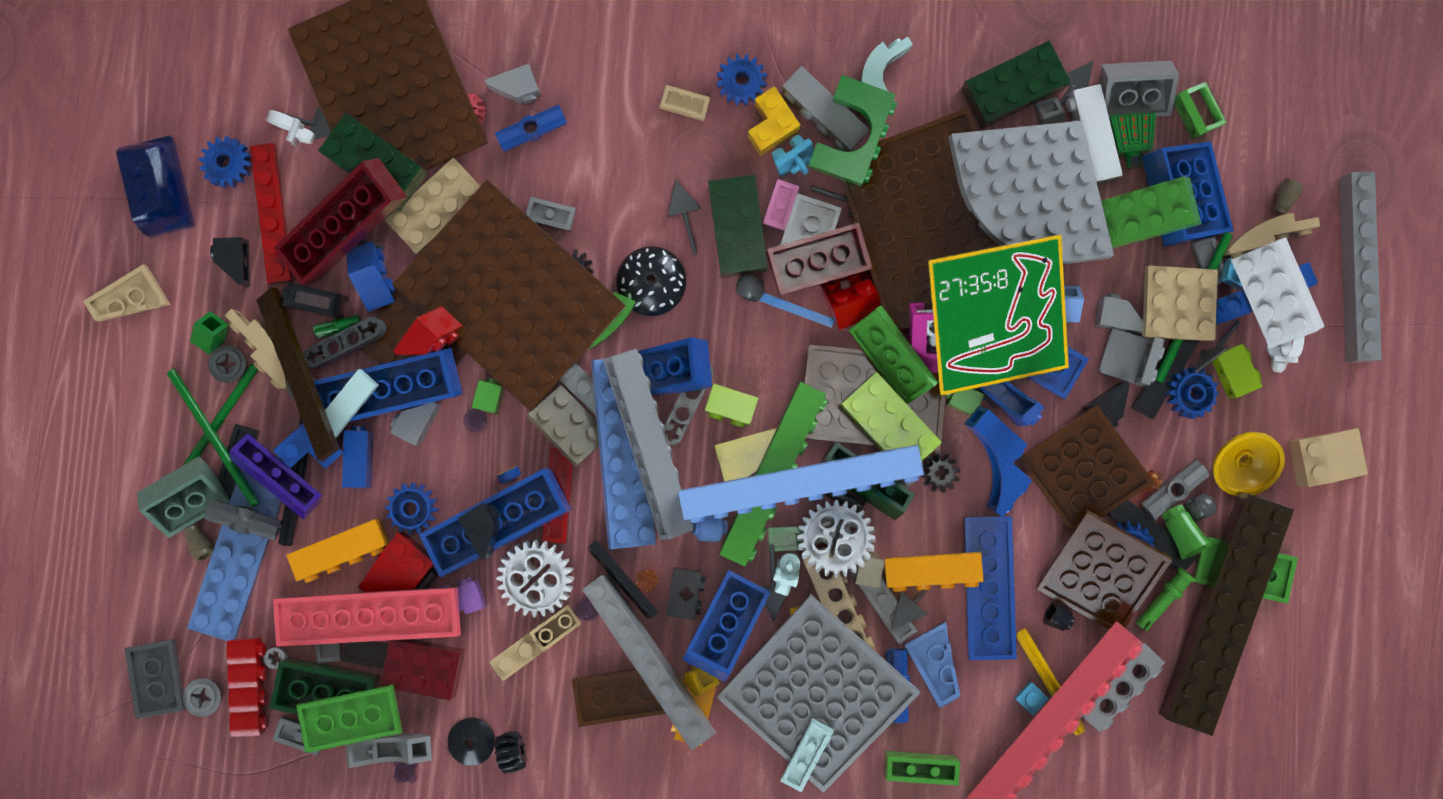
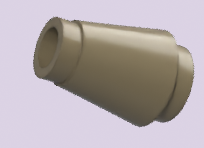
(1287, 195)
(198, 543)

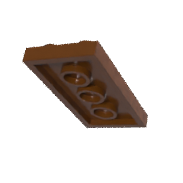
(613, 698)

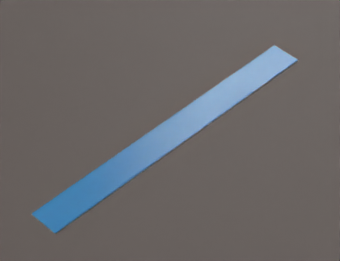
(798, 310)

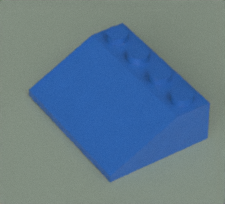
(1198, 164)

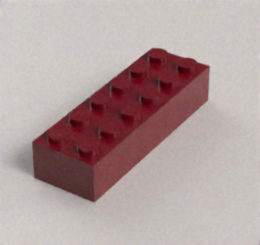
(340, 221)

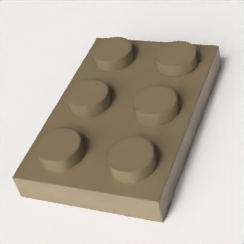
(566, 425)

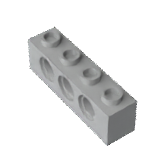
(1134, 685)

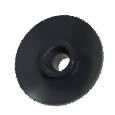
(479, 733)

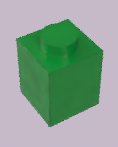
(209, 332)

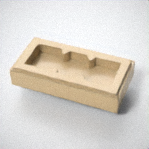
(684, 102)

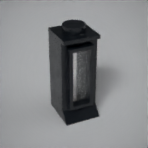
(313, 300)

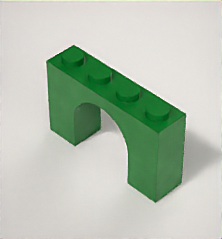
(875, 106)

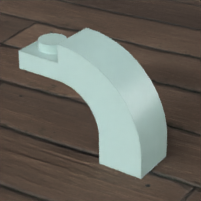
(881, 58)

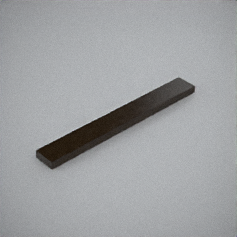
(297, 374)

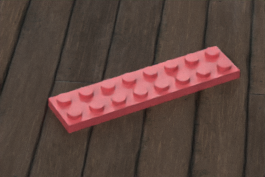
(367, 617)

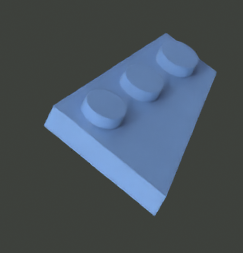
(935, 664)

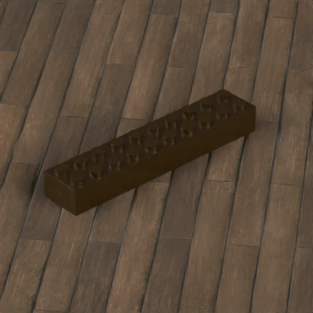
(1225, 613)

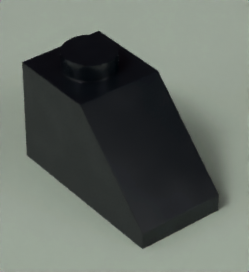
(233, 258)
(1112, 402)
(482, 528)

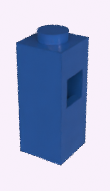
(357, 458)

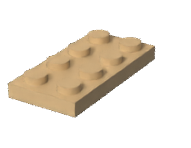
(433, 205)

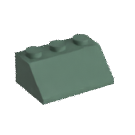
(181, 497)

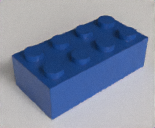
(726, 626)

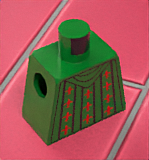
(1133, 135)

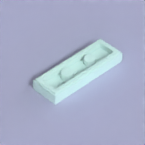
(350, 400)
(807, 755)

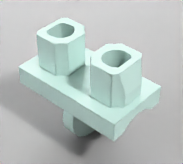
(786, 573)

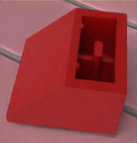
(850, 299)

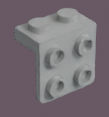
(1131, 357)

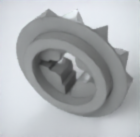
(193, 702)

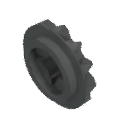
(221, 356)

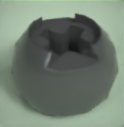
(750, 287)
(1201, 507)

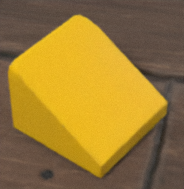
(700, 681)

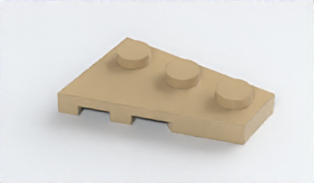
(128, 295)

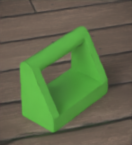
(1190, 114)

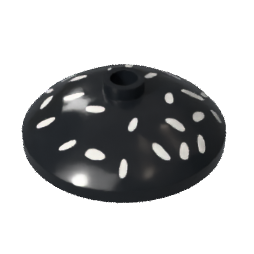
(654, 297)

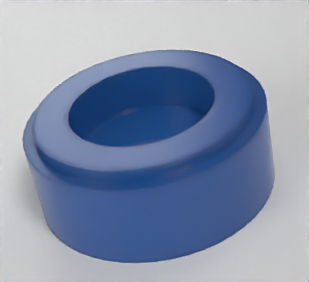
(509, 474)

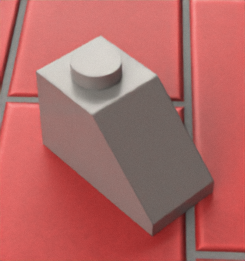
(515, 85)
(1117, 314)
(414, 423)

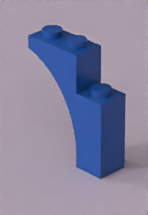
(1237, 303)
(1013, 403)
(1002, 449)

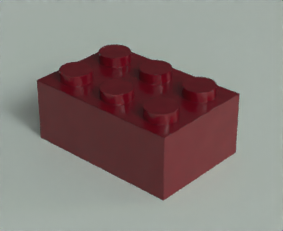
(423, 668)

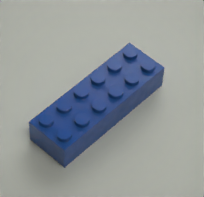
(400, 383)
(521, 511)

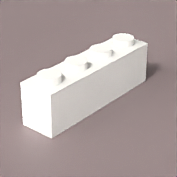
(1090, 108)

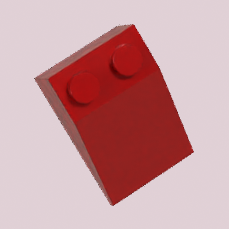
(398, 567)

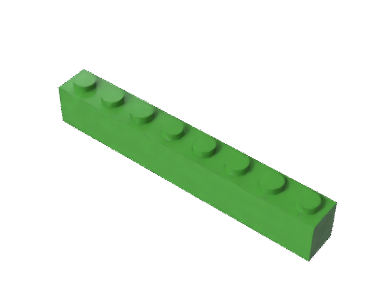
(780, 455)

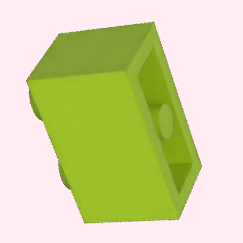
(1237, 371)
(731, 405)

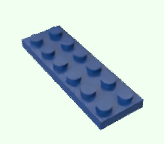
(992, 603)

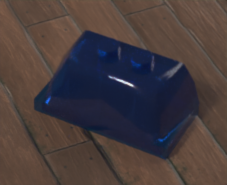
(155, 186)

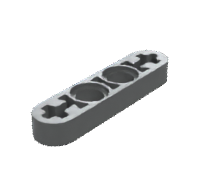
(344, 343)
(691, 405)

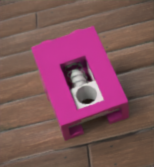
(922, 335)

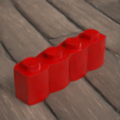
(246, 687)

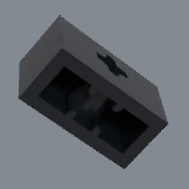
(677, 605)

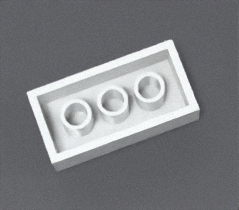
(1277, 293)

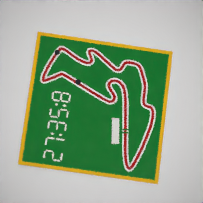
(999, 314)

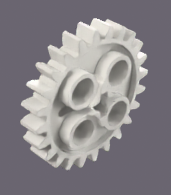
(815, 533)
(549, 593)

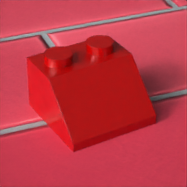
(429, 333)

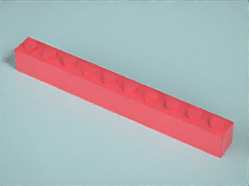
(1060, 715)

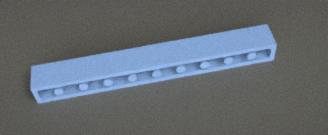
(801, 482)

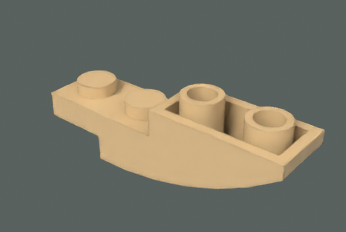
(1270, 232)
(258, 338)
(535, 643)

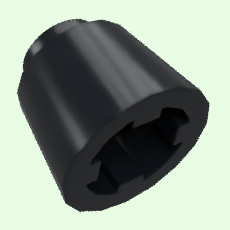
(1058, 617)

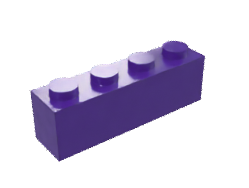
(275, 476)

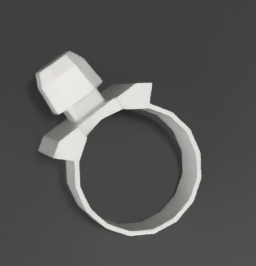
(296, 129)
(1285, 353)

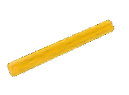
(1042, 667)

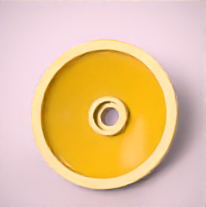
(1255, 471)

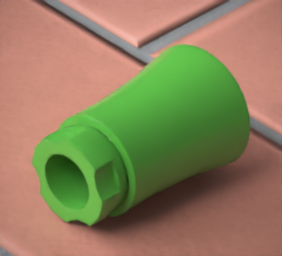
(1185, 532)

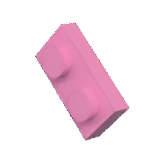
(780, 205)

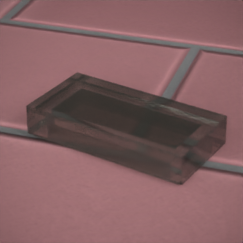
(365, 653)

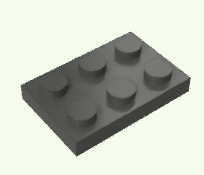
(155, 678)

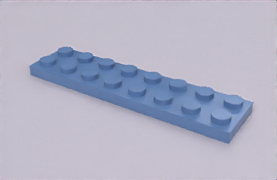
(625, 502)
(232, 570)

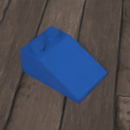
(677, 366)

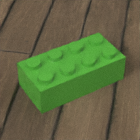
(1151, 212)

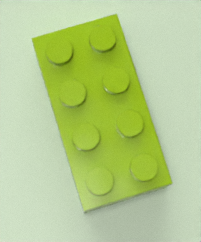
(888, 418)

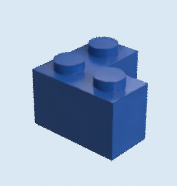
(368, 276)
(297, 445)

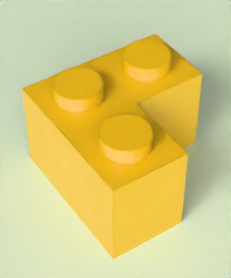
(777, 125)

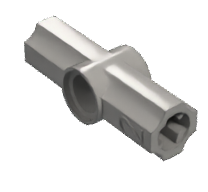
(1186, 481)

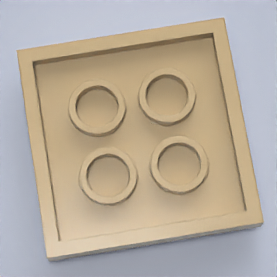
(1180, 303)

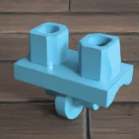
(796, 159)

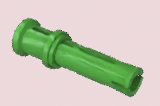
(1171, 591)

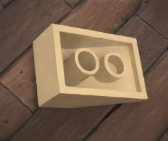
(1328, 458)

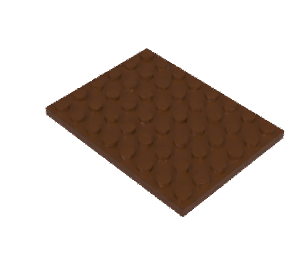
(391, 75)
(914, 213)
(515, 292)

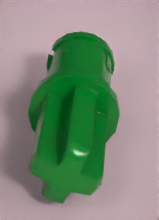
(334, 327)

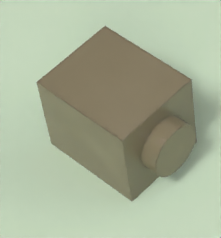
(871, 573)

